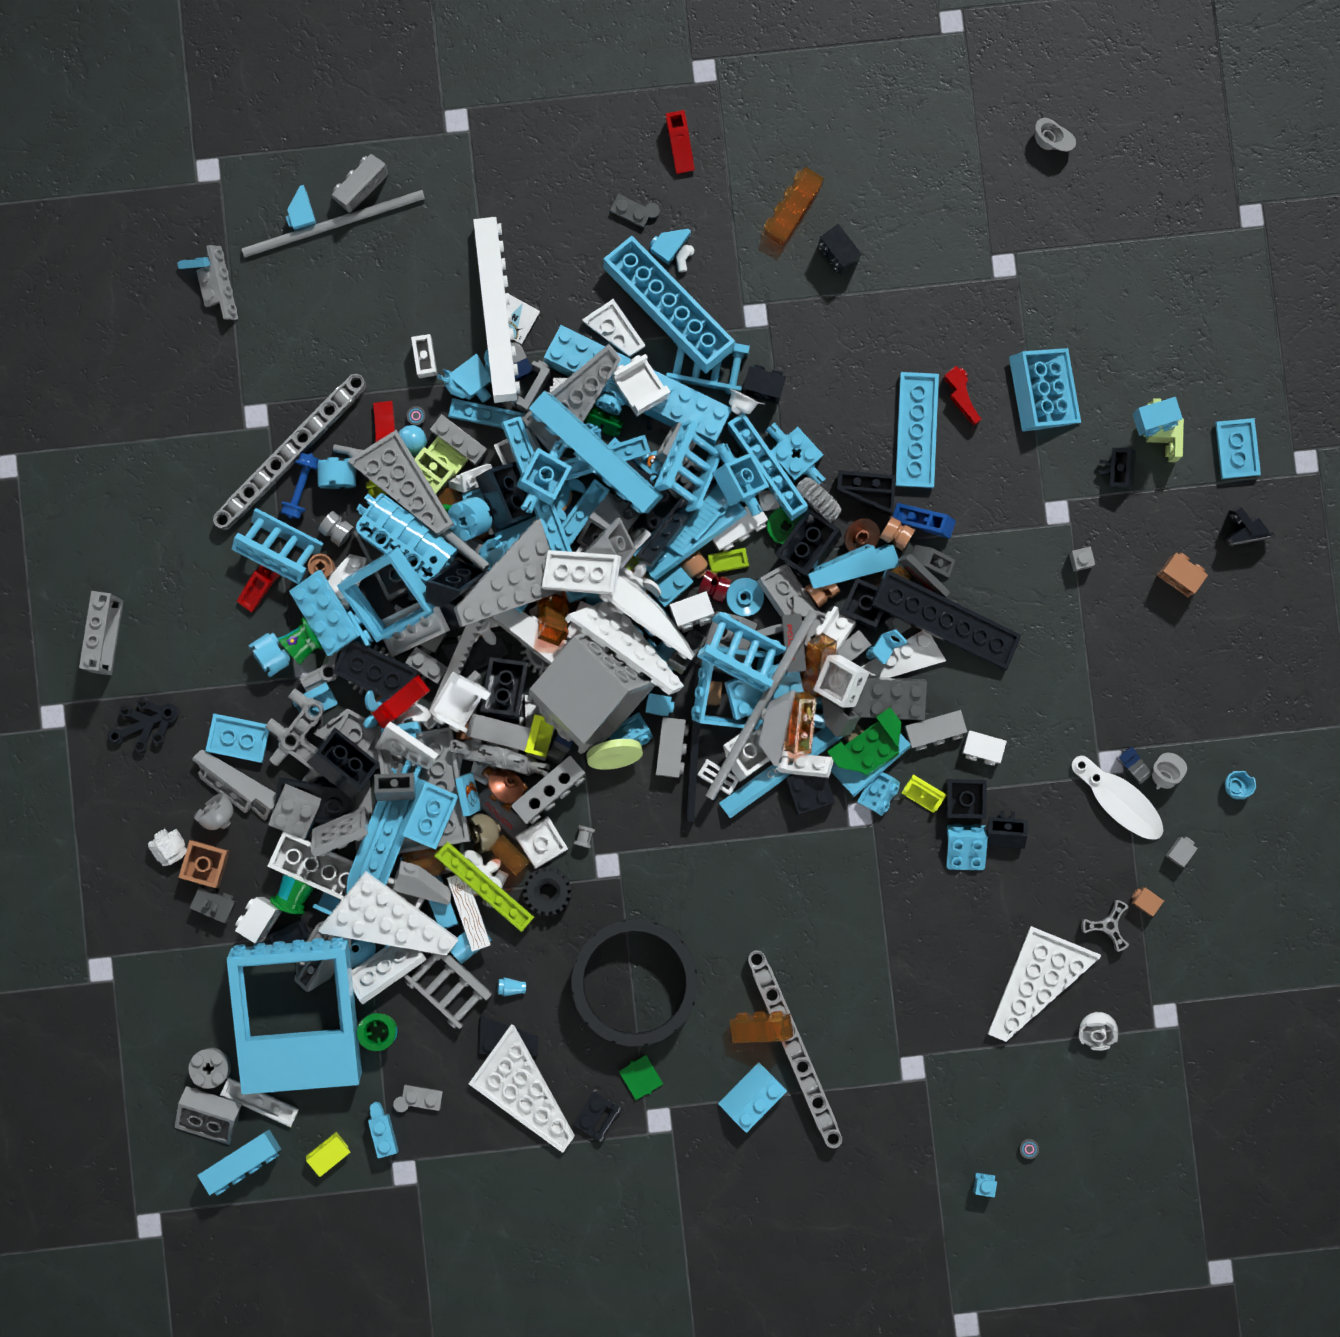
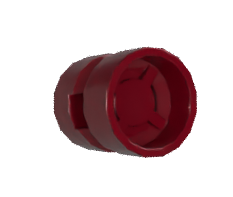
(721, 585)

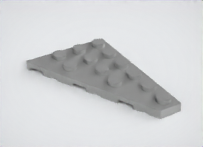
(511, 580)

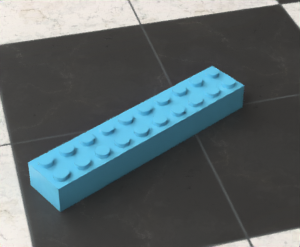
(572, 350)

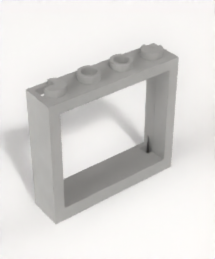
(101, 633)

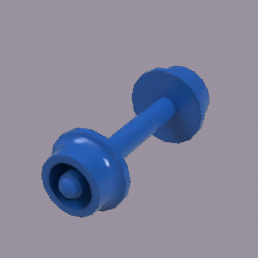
(292, 509)

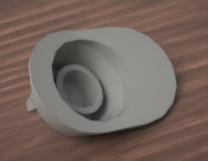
(1053, 136)
(1168, 770)

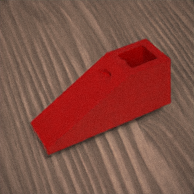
(680, 141)

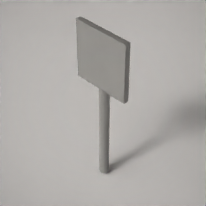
(802, 606)

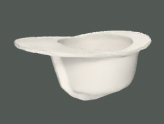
(742, 403)

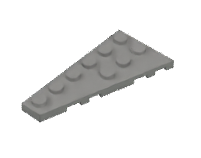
(578, 392)
(398, 474)

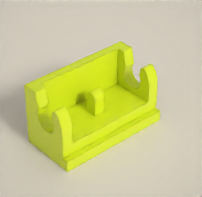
(539, 737)
(923, 793)
(327, 1154)

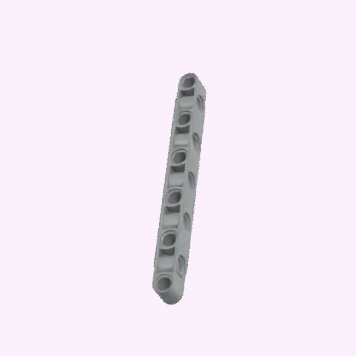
(289, 451)
(796, 1052)

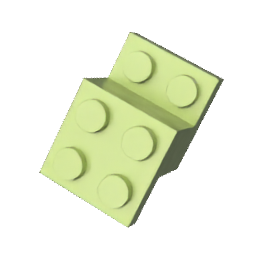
(1174, 437)
(440, 464)

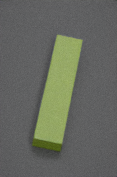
(484, 886)

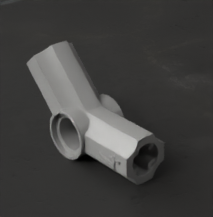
(318, 677)

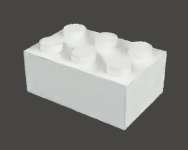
(692, 612)
(258, 919)

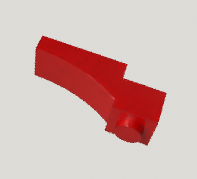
(957, 381)
(383, 419)
(257, 587)
(401, 702)

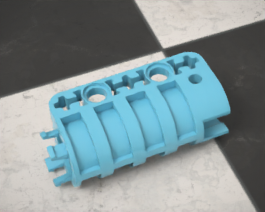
(405, 532)

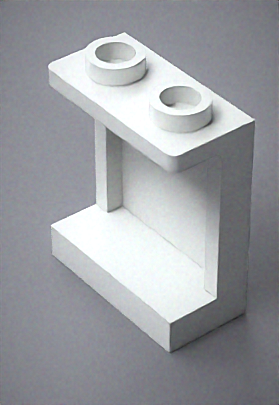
(640, 385)
(457, 702)

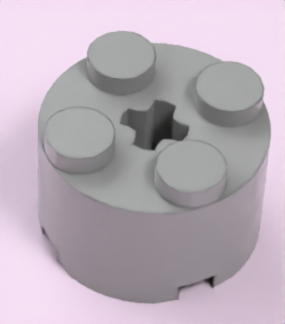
(204, 1077)

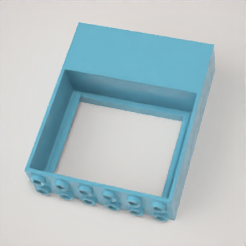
(299, 1058)

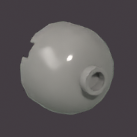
(216, 813)

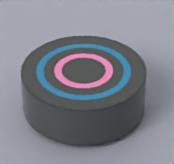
(416, 416)
(1028, 1148)

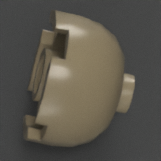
(483, 831)

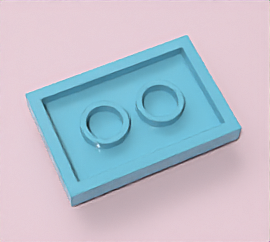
(1237, 448)
(237, 738)
(429, 815)

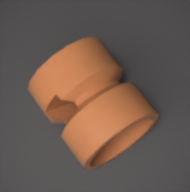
(897, 533)
(323, 563)
(820, 595)

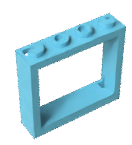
(364, 609)
(702, 692)

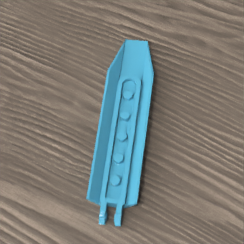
(382, 844)

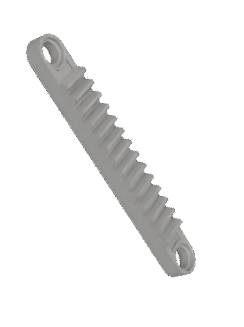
(461, 653)

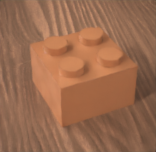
(1182, 574)
(204, 864)

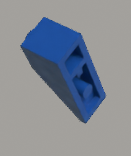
(925, 520)

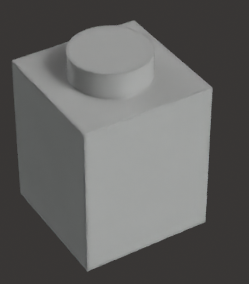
(1082, 559)
(1181, 851)

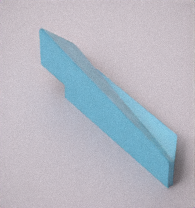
(854, 564)

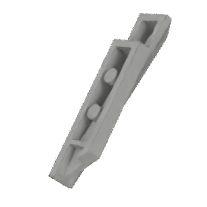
(238, 787)

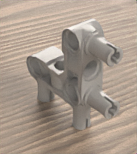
(302, 749)
(499, 757)

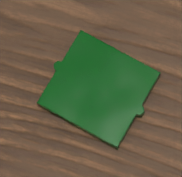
(640, 1077)

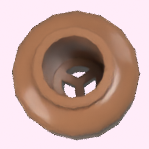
(694, 565)

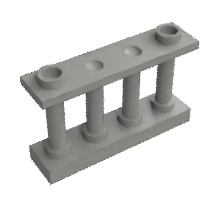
(465, 980)

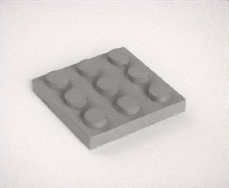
(339, 832)

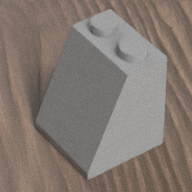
(603, 516)
(614, 541)

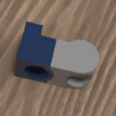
(522, 362)

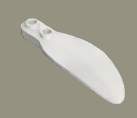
(1121, 800)

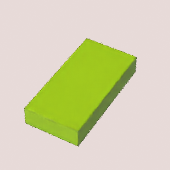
(728, 560)

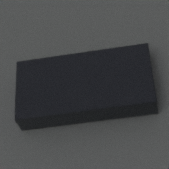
(290, 933)

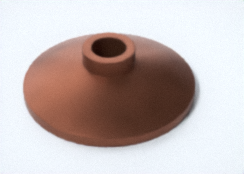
(869, 534)
(505, 785)

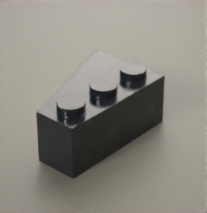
(868, 488)

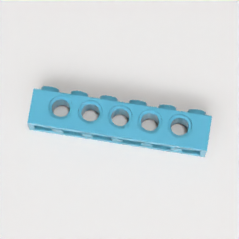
(777, 479)

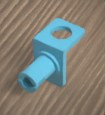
(885, 646)

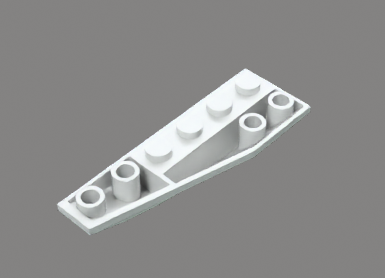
(645, 611)

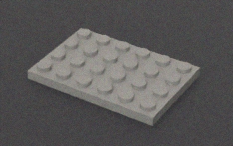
(441, 774)

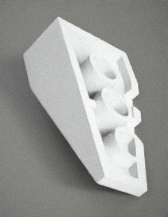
(750, 758)

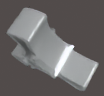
(1109, 925)

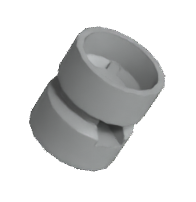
(335, 528)

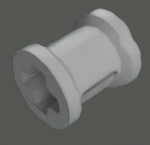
(584, 836)

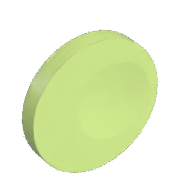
(614, 754)

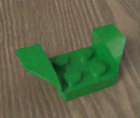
(872, 747)

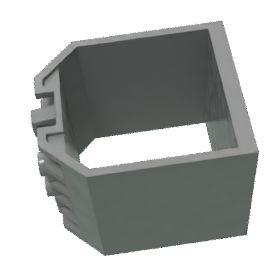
(588, 692)

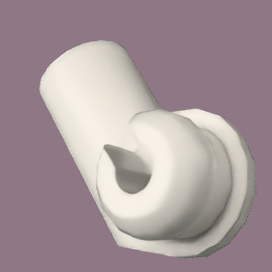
(682, 255)

